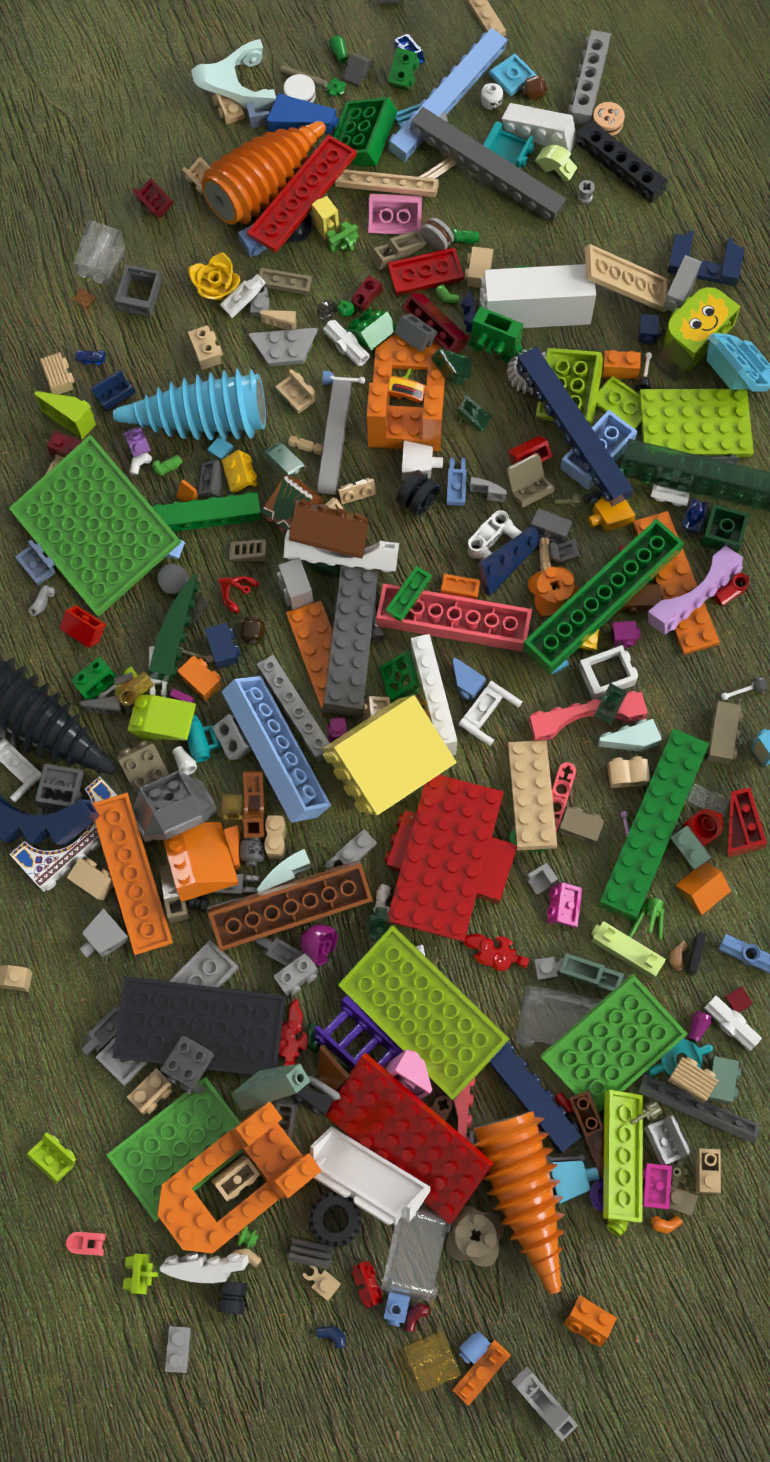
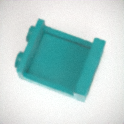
(509, 146)

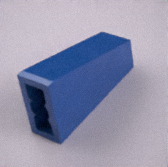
(294, 113)

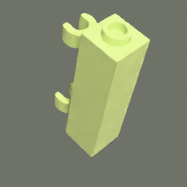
(627, 949)

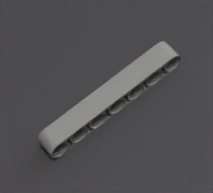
(334, 437)

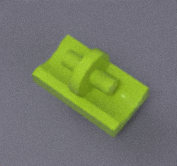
(141, 1275)

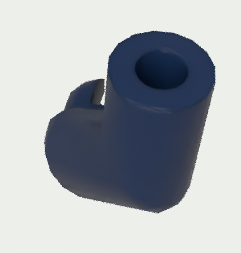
(334, 1334)

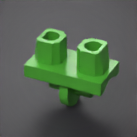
(344, 239)

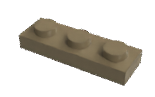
(286, 281)

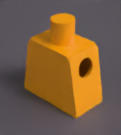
(611, 517)

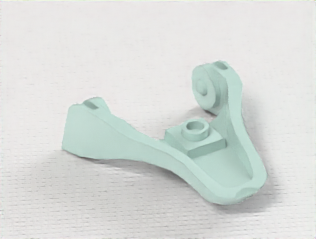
(223, 79)

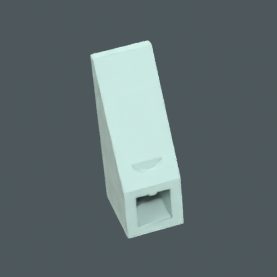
(635, 738)

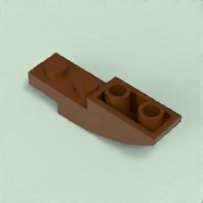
(591, 1128)

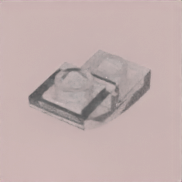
(705, 799)

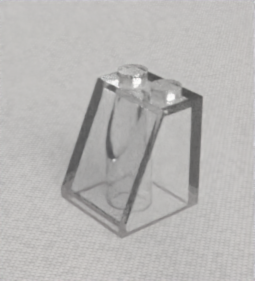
(99, 252)

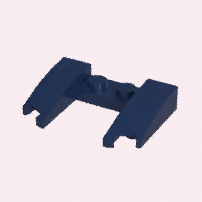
(724, 273)

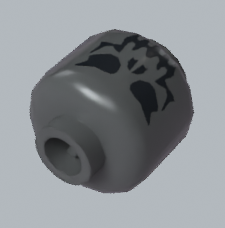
(252, 851)

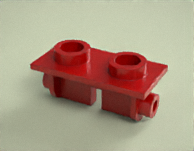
(372, 1293)

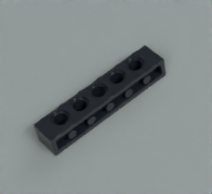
(621, 161)

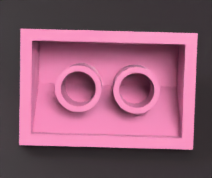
(394, 213)
(411, 1072)

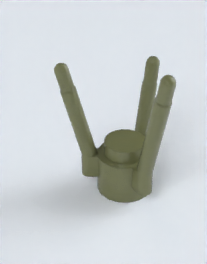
(650, 1112)

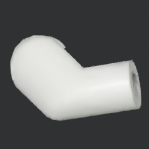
(139, 460)

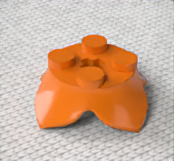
(546, 599)

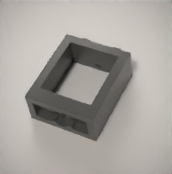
(133, 305)

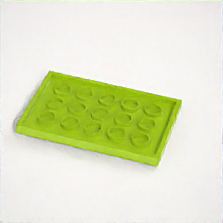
(697, 420)

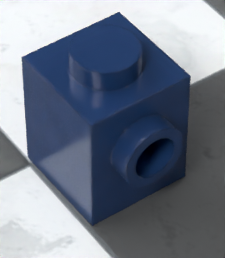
(649, 329)

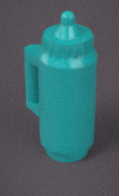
(198, 743)

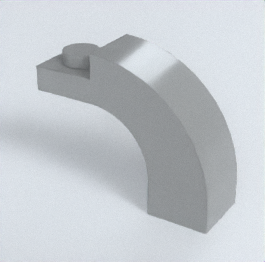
(544, 1403)

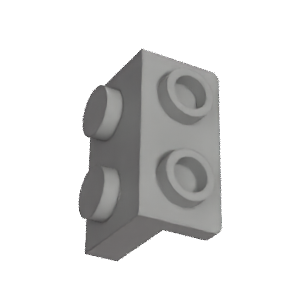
(296, 974)
(667, 1140)

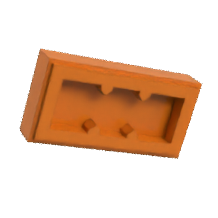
(460, 586)

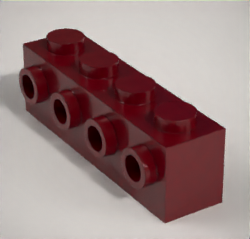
(448, 334)

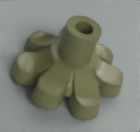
(676, 1178)

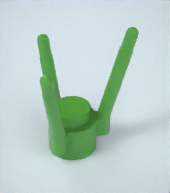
(654, 909)

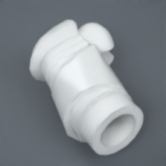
(382, 897)

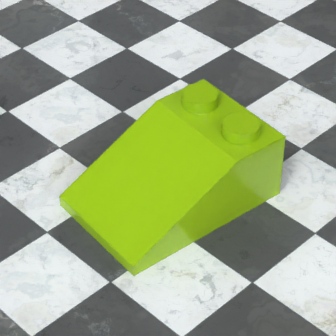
(68, 412)
(161, 718)

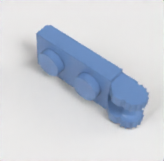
(456, 484)

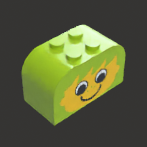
(698, 318)

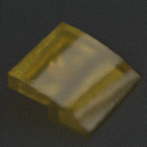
(432, 1361)

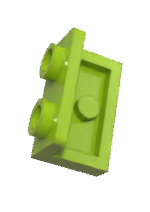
(52, 1157)

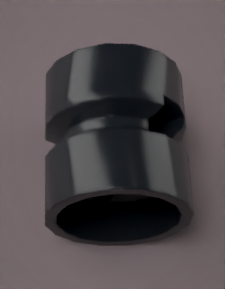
(232, 1297)

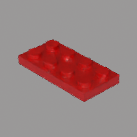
(425, 271)

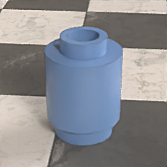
(474, 1348)

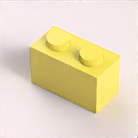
(325, 216)

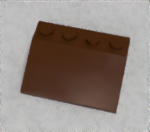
(328, 528)

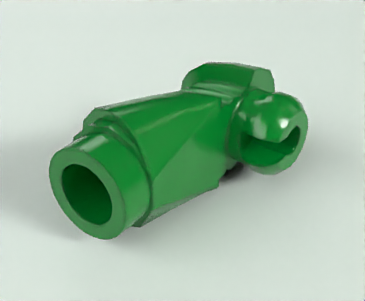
(465, 236)

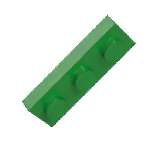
(408, 594)

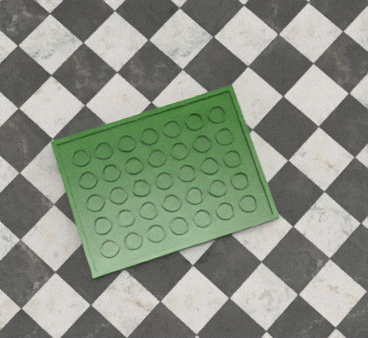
(95, 525)

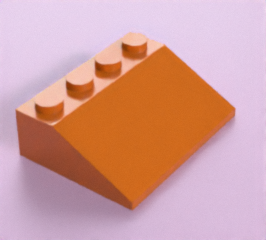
(200, 861)

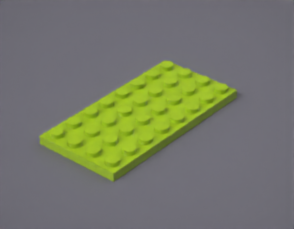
(423, 1012)

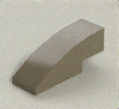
(397, 249)

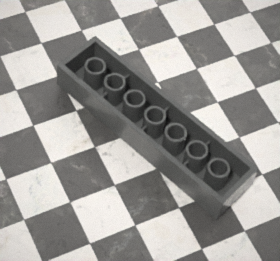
(350, 642)

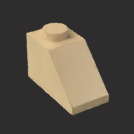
(15, 977)

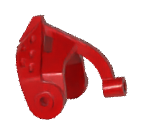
(226, 583)

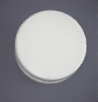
(300, 87)

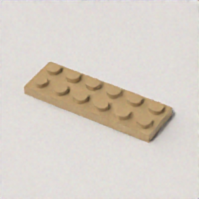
(625, 277)
(532, 795)

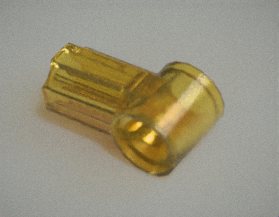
(135, 687)

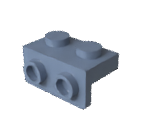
(35, 563)

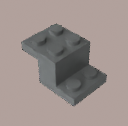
(58, 788)

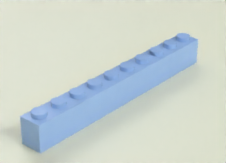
(451, 89)

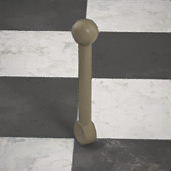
(209, 658)

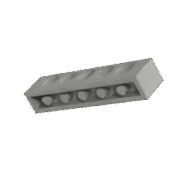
(590, 77)
(293, 707)

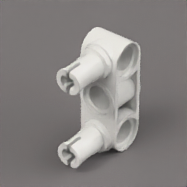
(489, 534)

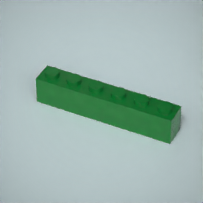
(210, 512)

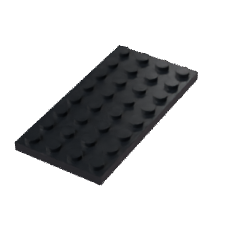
(231, 1023)

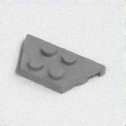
(284, 346)

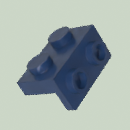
(112, 390)

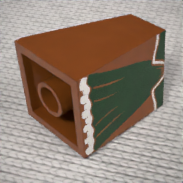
(282, 501)

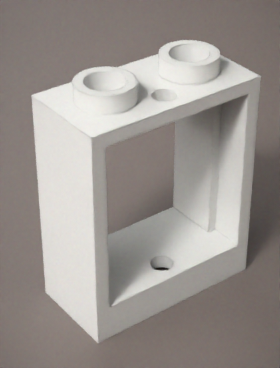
(589, 676)

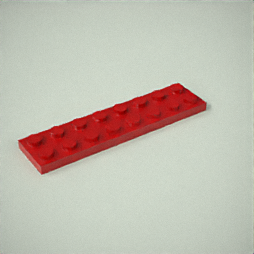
(301, 192)

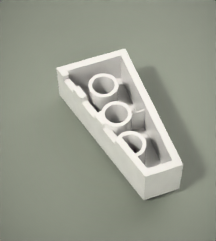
(544, 125)

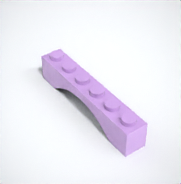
(670, 612)

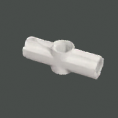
(346, 343)
(732, 1023)

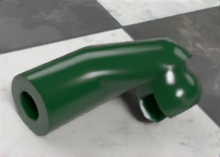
(313, 1045)

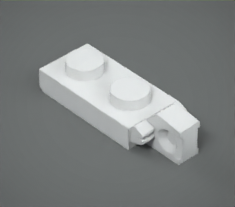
(242, 295)

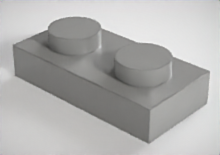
(178, 1349)

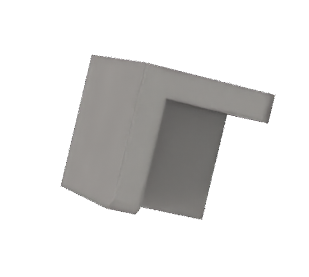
(541, 879)

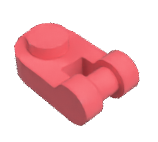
(78, 1243)

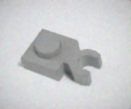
(260, 302)
(547, 968)

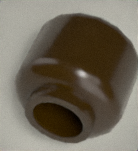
(252, 630)

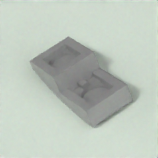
(494, 492)

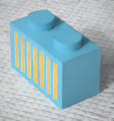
(761, 747)

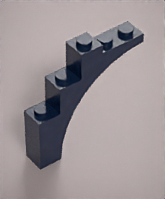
(59, 826)

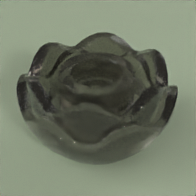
(326, 309)

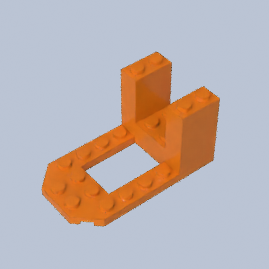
(393, 425)
(272, 1156)

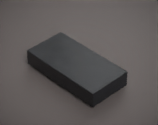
(696, 954)

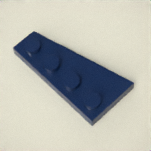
(505, 560)

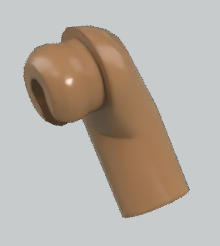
(676, 958)

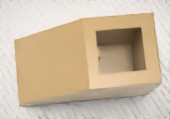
(708, 1171)

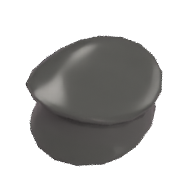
(172, 579)

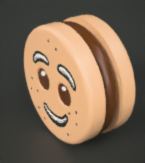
(609, 117)

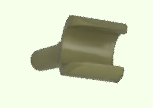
(574, 502)

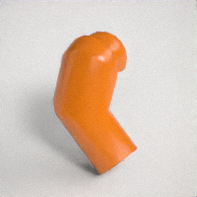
(665, 1226)

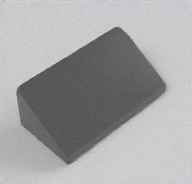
(211, 479)

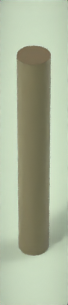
(289, 71)

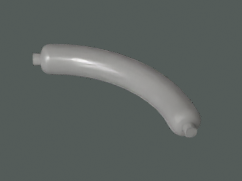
(324, 1088)

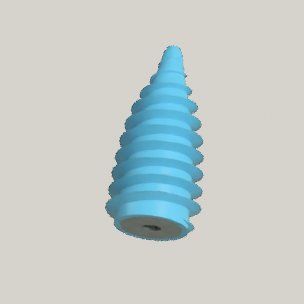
(206, 406)

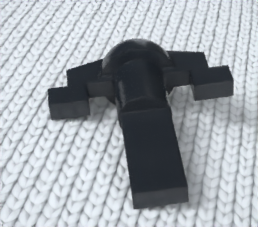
(595, 495)

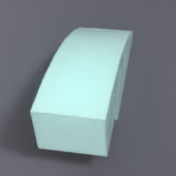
(285, 871)

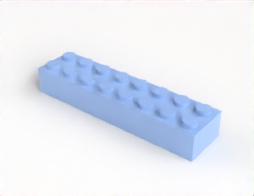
(276, 748)

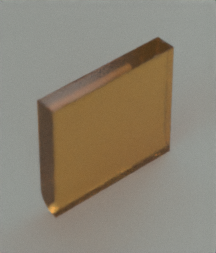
(84, 298)

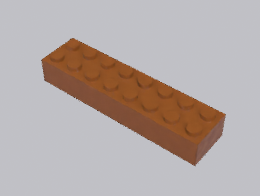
(289, 905)

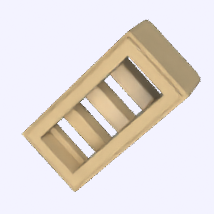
(280, 319)

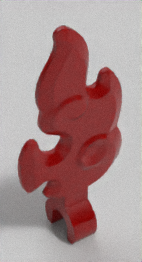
(498, 958)
(288, 1044)

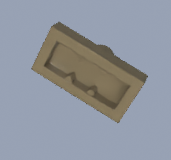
(682, 1201)

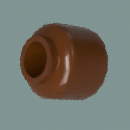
(535, 87)

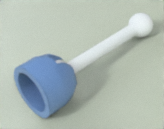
(328, 377)

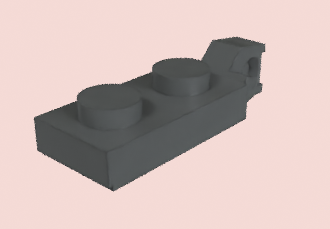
(279, 950)
(102, 1033)

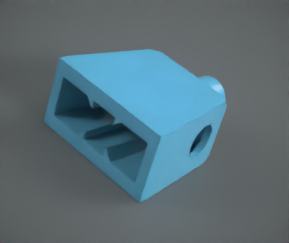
(573, 1179)

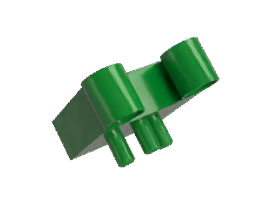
(496, 333)

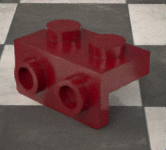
(154, 198)

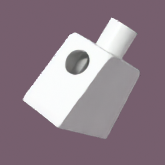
(419, 457)

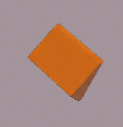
(704, 887)

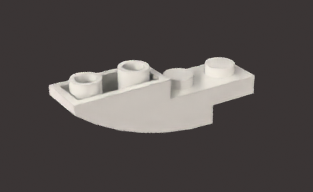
(198, 1269)

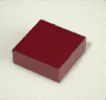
(738, 1000)

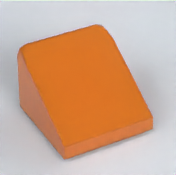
(186, 492)

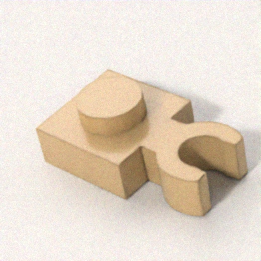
(324, 1283)

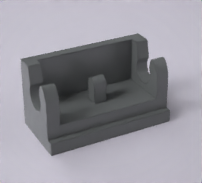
(415, 332)
(551, 526)

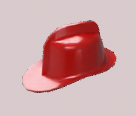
(705, 825)

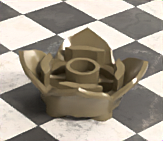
(463, 1248)

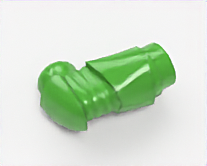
(168, 465)

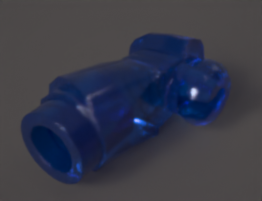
(88, 357)

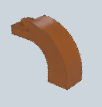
(254, 804)

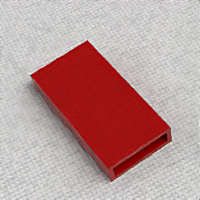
(495, 869)

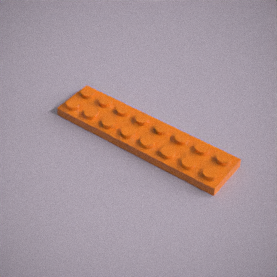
(676, 580)
(131, 874)

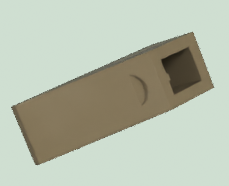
(175, 909)

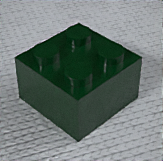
(725, 528)

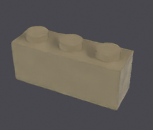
(724, 733)

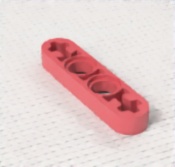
(562, 798)

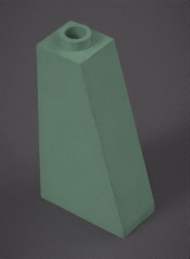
(270, 1086)

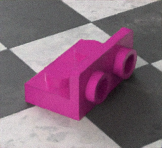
(564, 904)
(656, 1186)

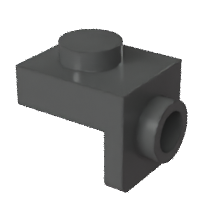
(564, 552)

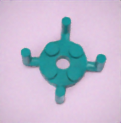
(684, 1047)

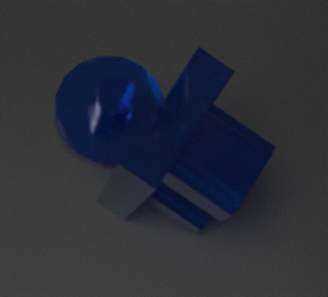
(695, 516)

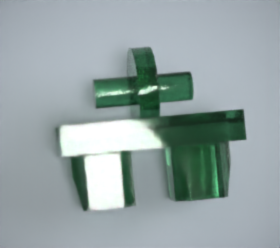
(379, 923)

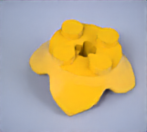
(217, 269)

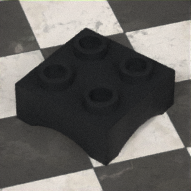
(317, 1102)

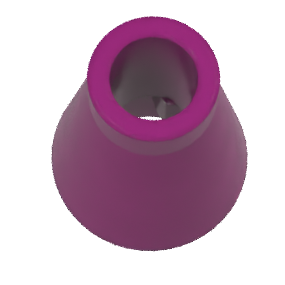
(699, 1025)

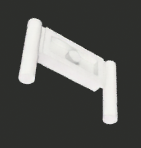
(483, 709)
(19, 767)

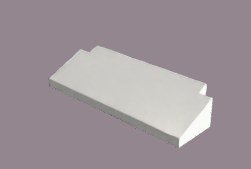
(367, 1178)

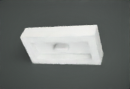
(663, 494)

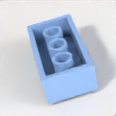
(613, 434)

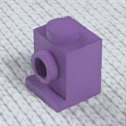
(136, 441)

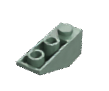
(282, 459)

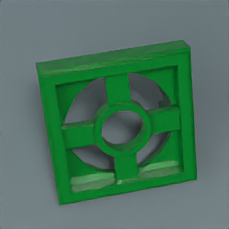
(389, 679)

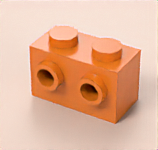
(621, 364)
(200, 678)

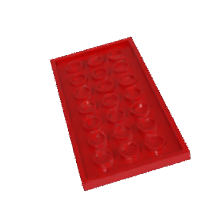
(445, 857)
(410, 1135)

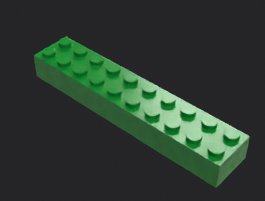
(602, 596)
(653, 825)

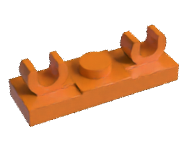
(481, 1372)

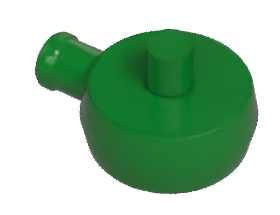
(345, 308)

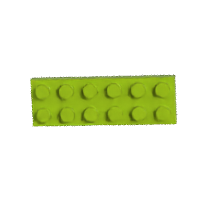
(623, 1157)

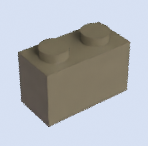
(581, 825)

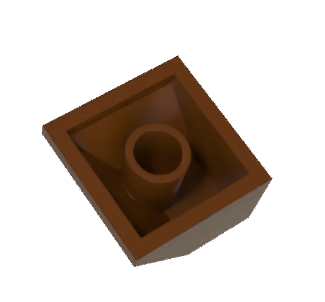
(330, 1070)

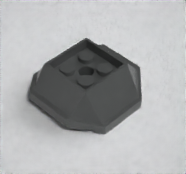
(171, 806)

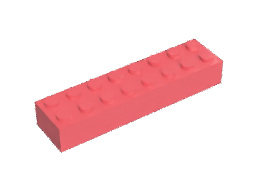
(459, 619)

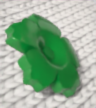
(336, 87)

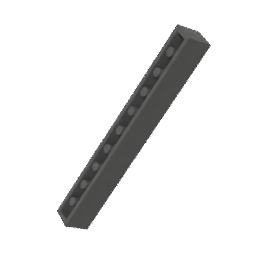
(487, 164)

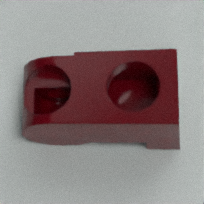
(366, 293)

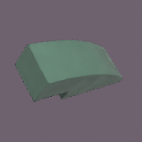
(591, 973)

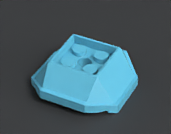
(738, 363)

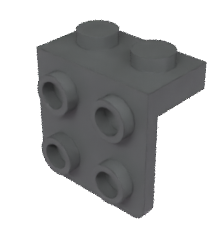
(187, 1065)

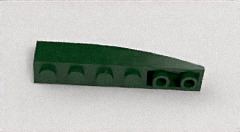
(172, 634)

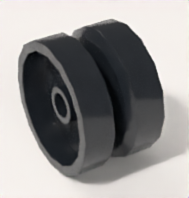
(418, 493)

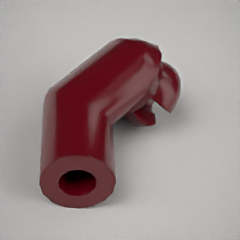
(414, 1314)

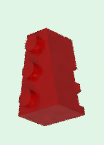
(744, 824)

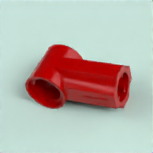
(731, 590)

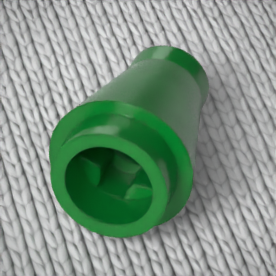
(338, 47)

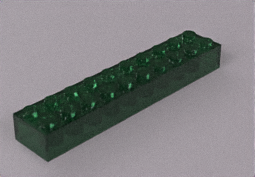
(697, 474)

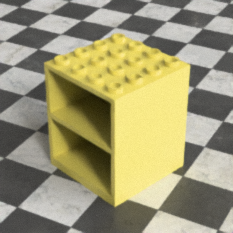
(388, 756)

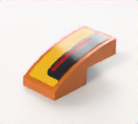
(403, 387)

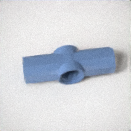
(737, 949)

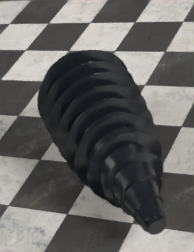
(42, 723)

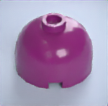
(318, 942)

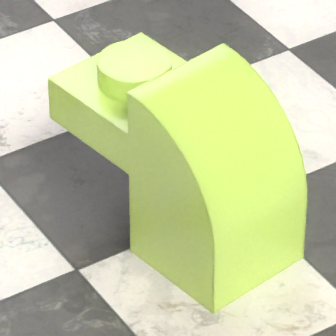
(556, 158)

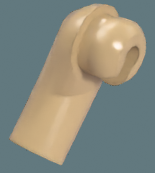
(253, 1259)

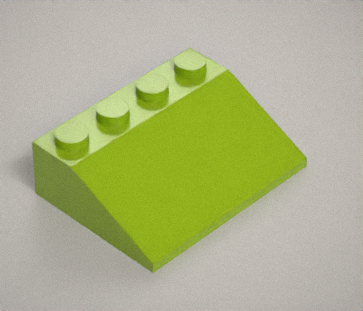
(580, 376)

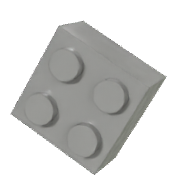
(294, 584)

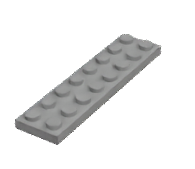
(206, 968)

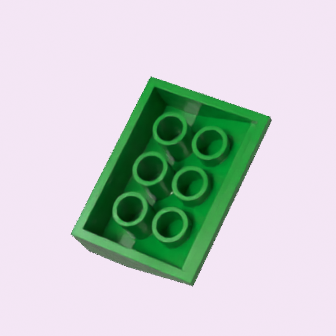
(366, 127)

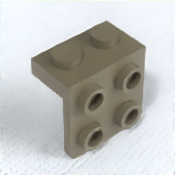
(528, 481)
(142, 764)

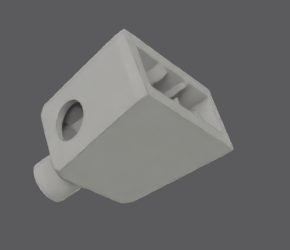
(103, 935)

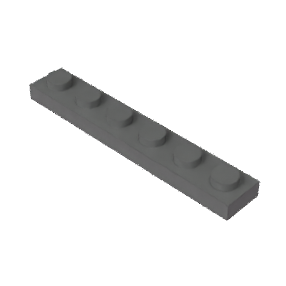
(705, 1111)

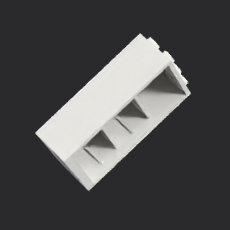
(540, 295)

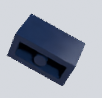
(222, 646)

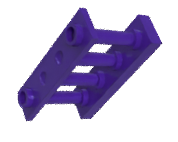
(364, 1022)

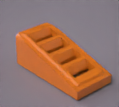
(233, 841)

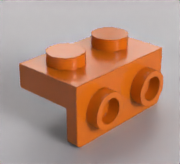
(590, 1321)

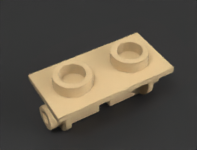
(355, 492)

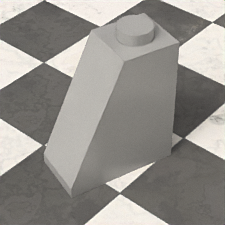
(682, 283)

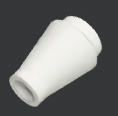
(184, 761)

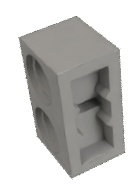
(232, 738)

